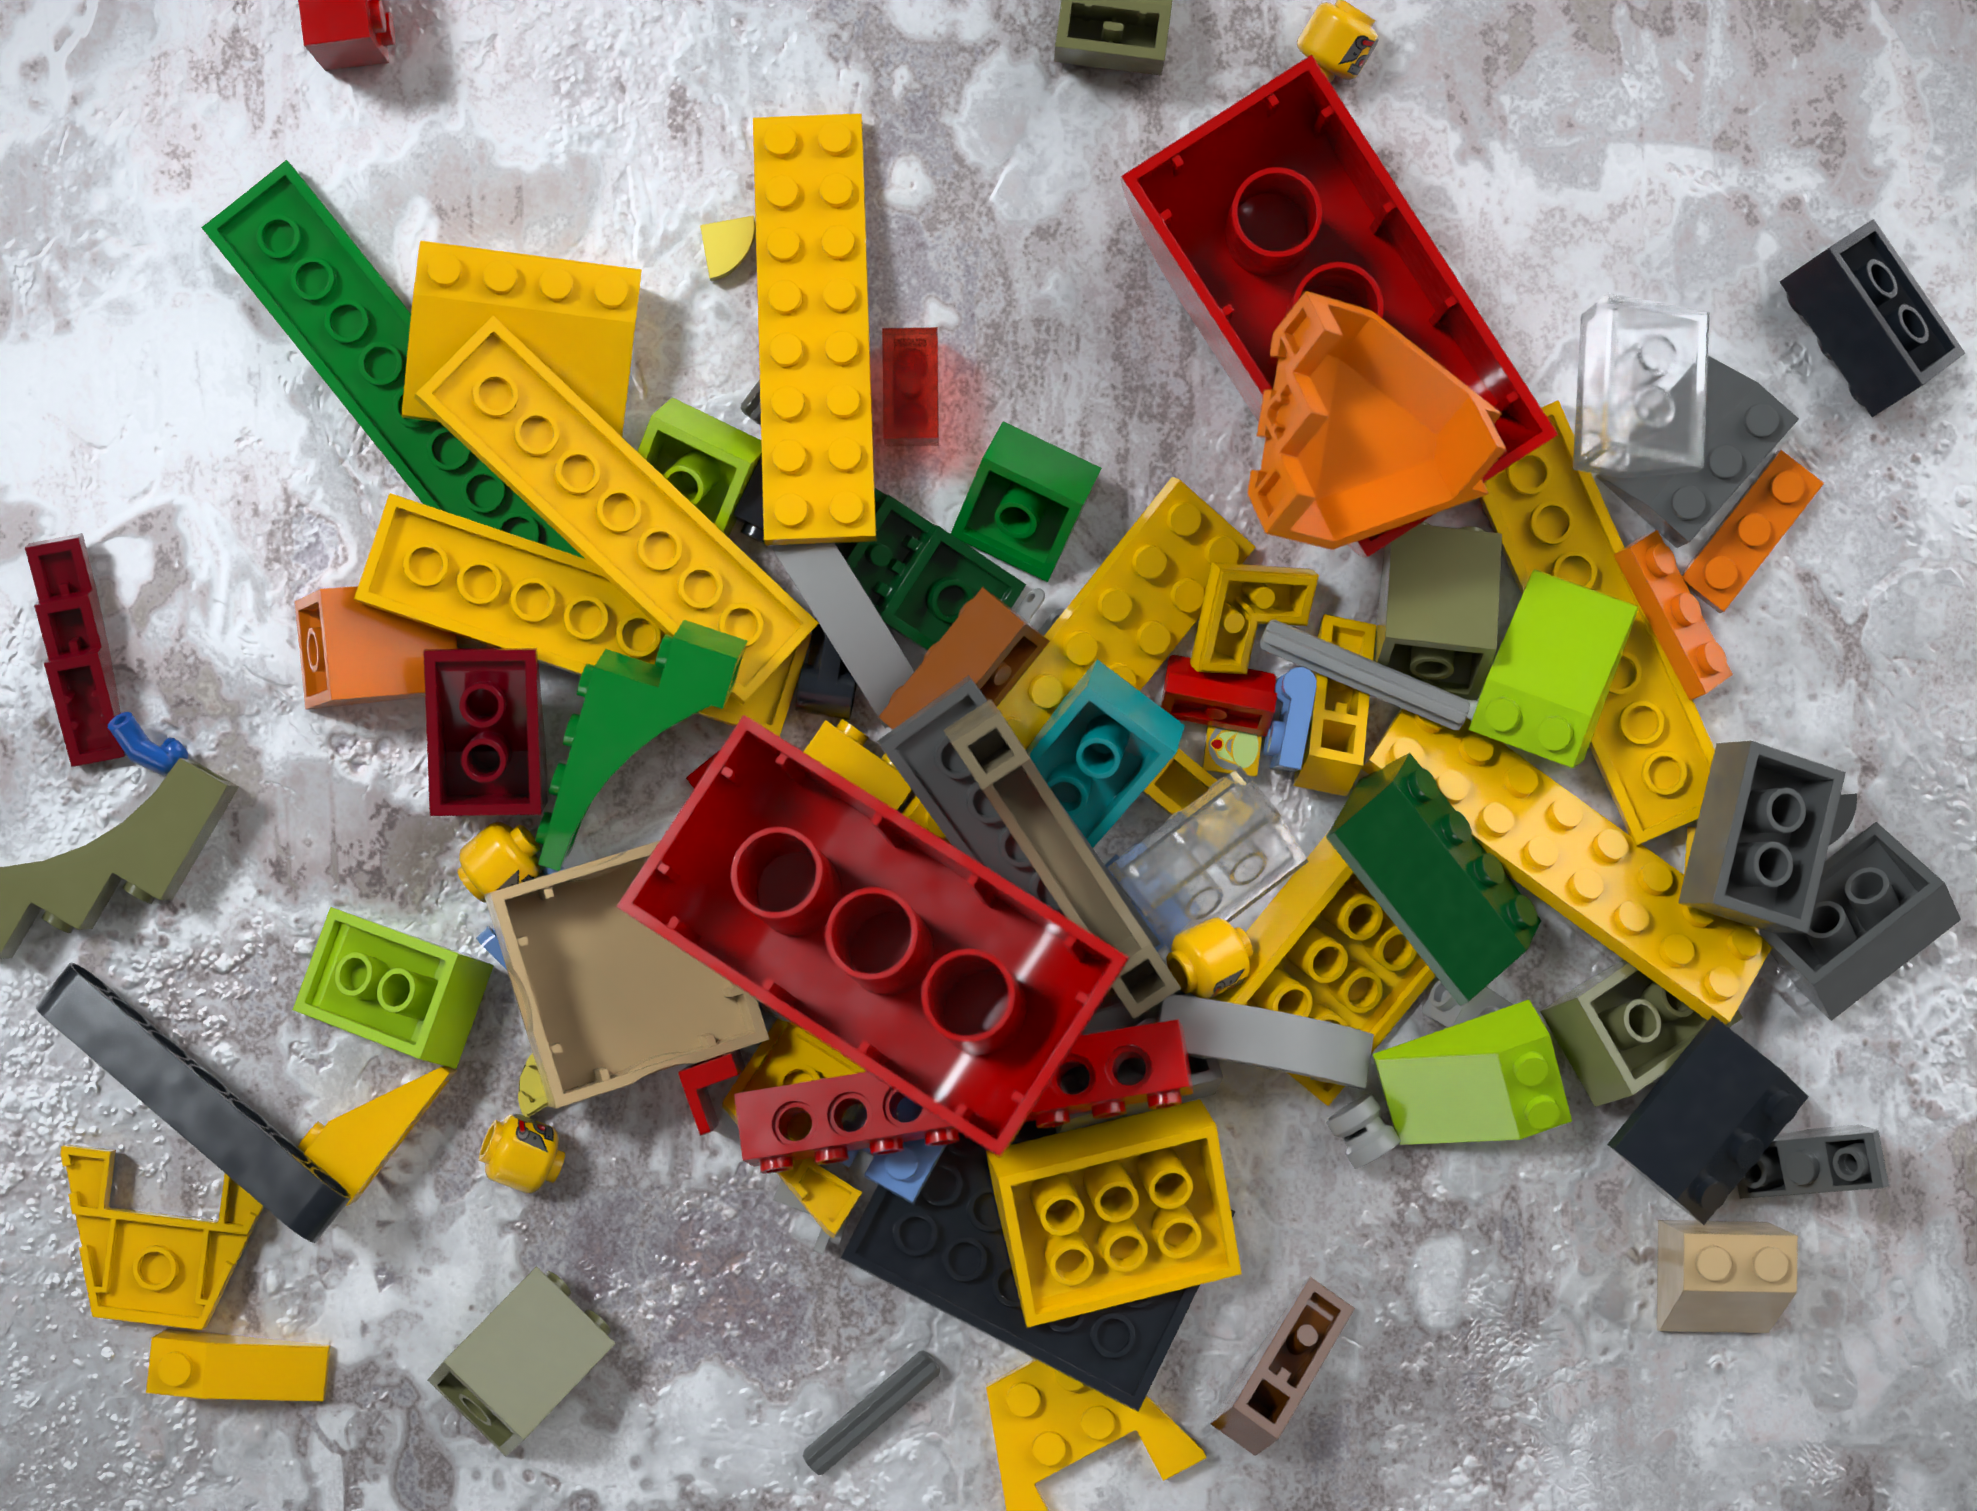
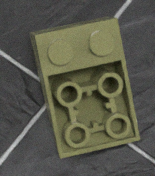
(1114, 34)

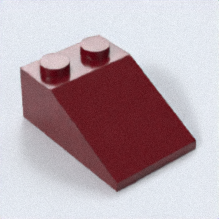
(485, 732)

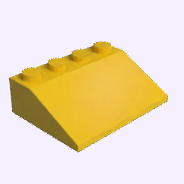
(562, 310)
(1330, 957)
(1115, 1212)

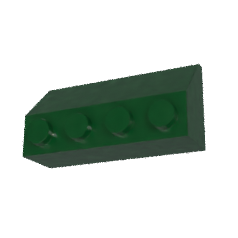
(1433, 877)

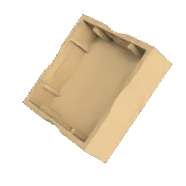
(604, 990)

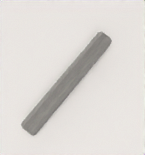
(1364, 675)

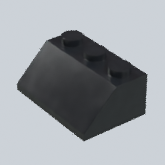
(1872, 318)
(1708, 1120)

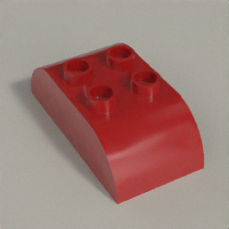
(1295, 202)
(873, 935)

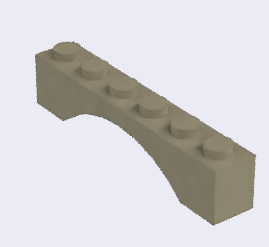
(1058, 852)

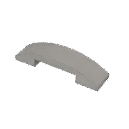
(847, 619)
(1271, 1039)

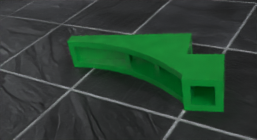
(627, 708)

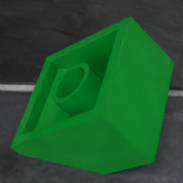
(1025, 501)

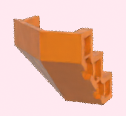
(1363, 430)

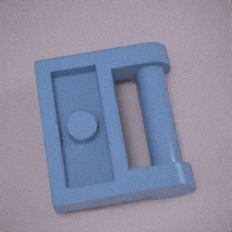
(1288, 736)

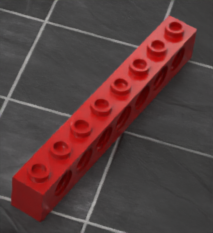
(766, 1112)

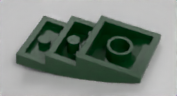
(921, 573)

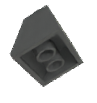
(1739, 433)
(1867, 921)

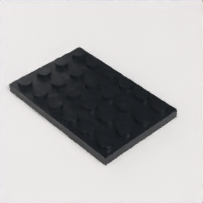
(956, 1259)

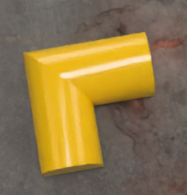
(1239, 600)

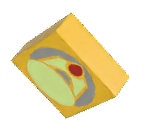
(1230, 749)

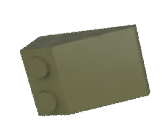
(1621, 1031)

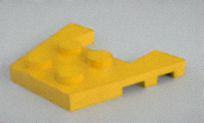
(794, 1058)
(150, 1262)
(1052, 1421)

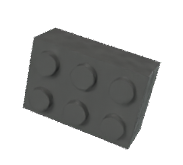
(1762, 837)

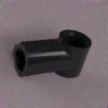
(825, 681)

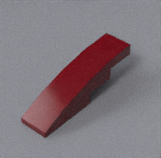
(76, 648)

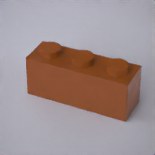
(985, 643)

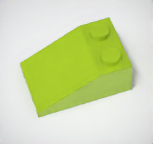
(701, 458)
(1554, 669)
(393, 988)
(1475, 1081)

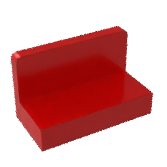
(1219, 699)
(702, 1074)

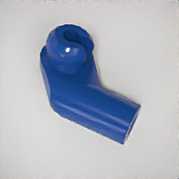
(141, 749)

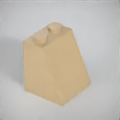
(1724, 1275)

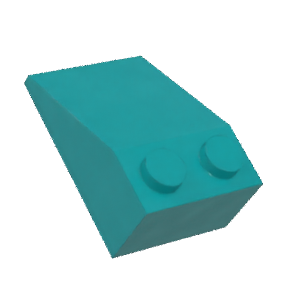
(1103, 749)

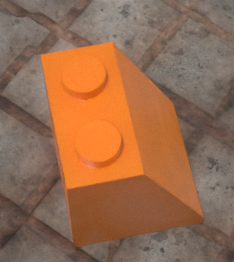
(360, 651)

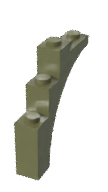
(147, 850)

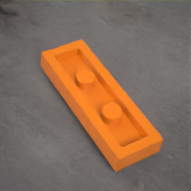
(1750, 531)
(1673, 614)

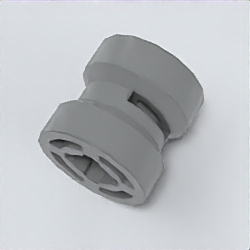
(1366, 1143)

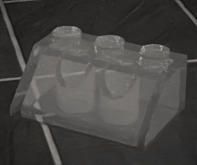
(1641, 388)
(1209, 859)

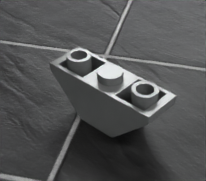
(1818, 1163)

